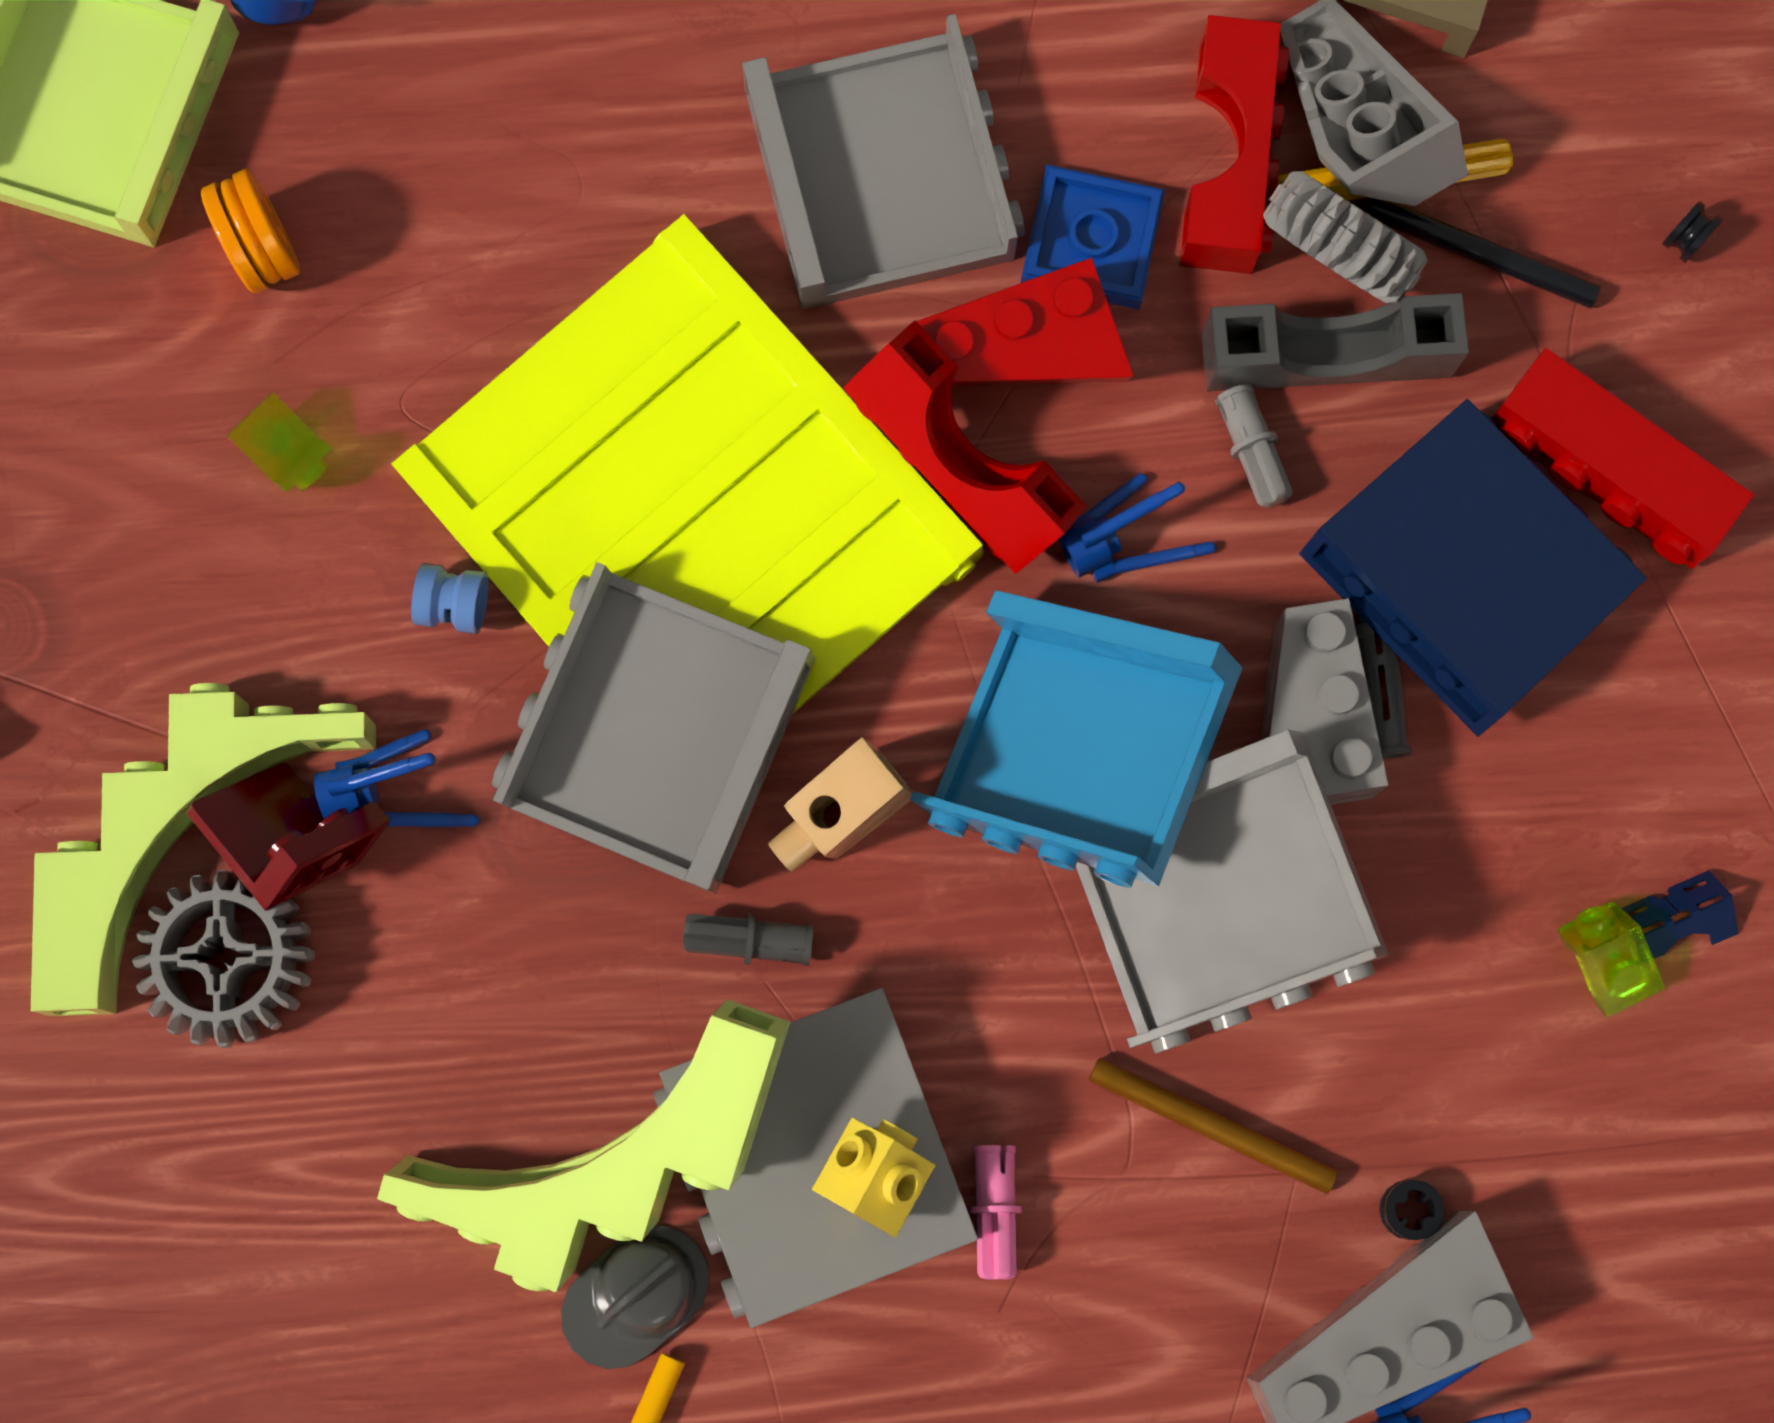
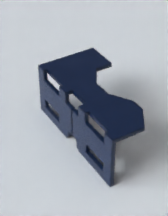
(1715, 919)

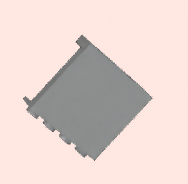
(883, 167)
(652, 728)
(1247, 904)
(776, 1232)

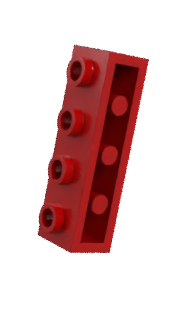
(1621, 460)

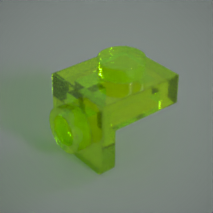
(280, 444)
(1612, 957)

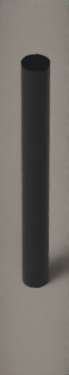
(1484, 252)

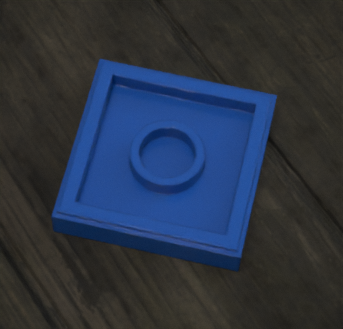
(1099, 219)

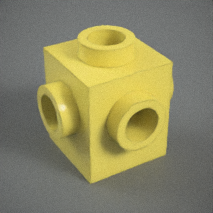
(875, 1174)

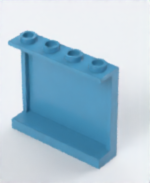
(1084, 739)

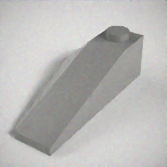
(1368, 112)

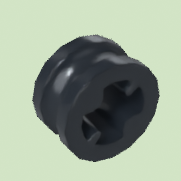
(1692, 231)
(1424, 1226)

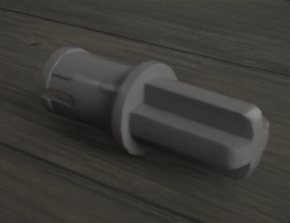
(748, 938)

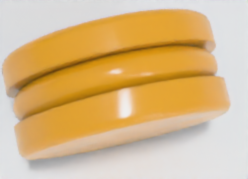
(250, 231)

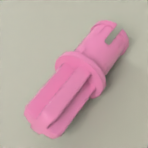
(995, 1211)

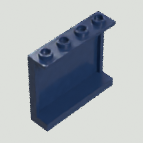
(1472, 566)

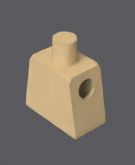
(867, 794)

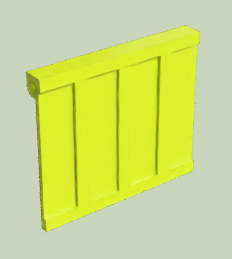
(694, 458)

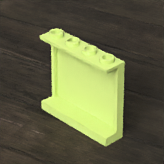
(105, 106)

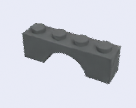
(1391, 343)

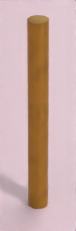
(1213, 1125)

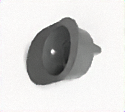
(634, 1298)

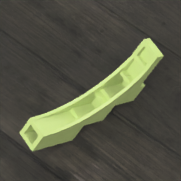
(91, 895)

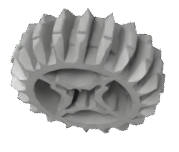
(1344, 237)
(226, 987)

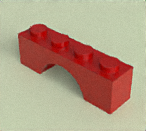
(1238, 79)
(1009, 505)

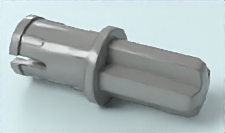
(1254, 445)

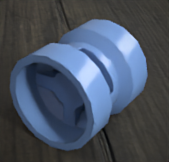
(449, 598)

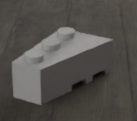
(1322, 690)

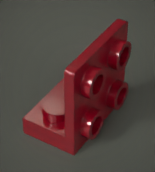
(277, 836)

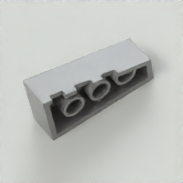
(1406, 1329)

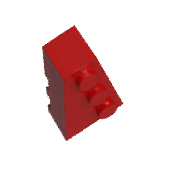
(1035, 333)

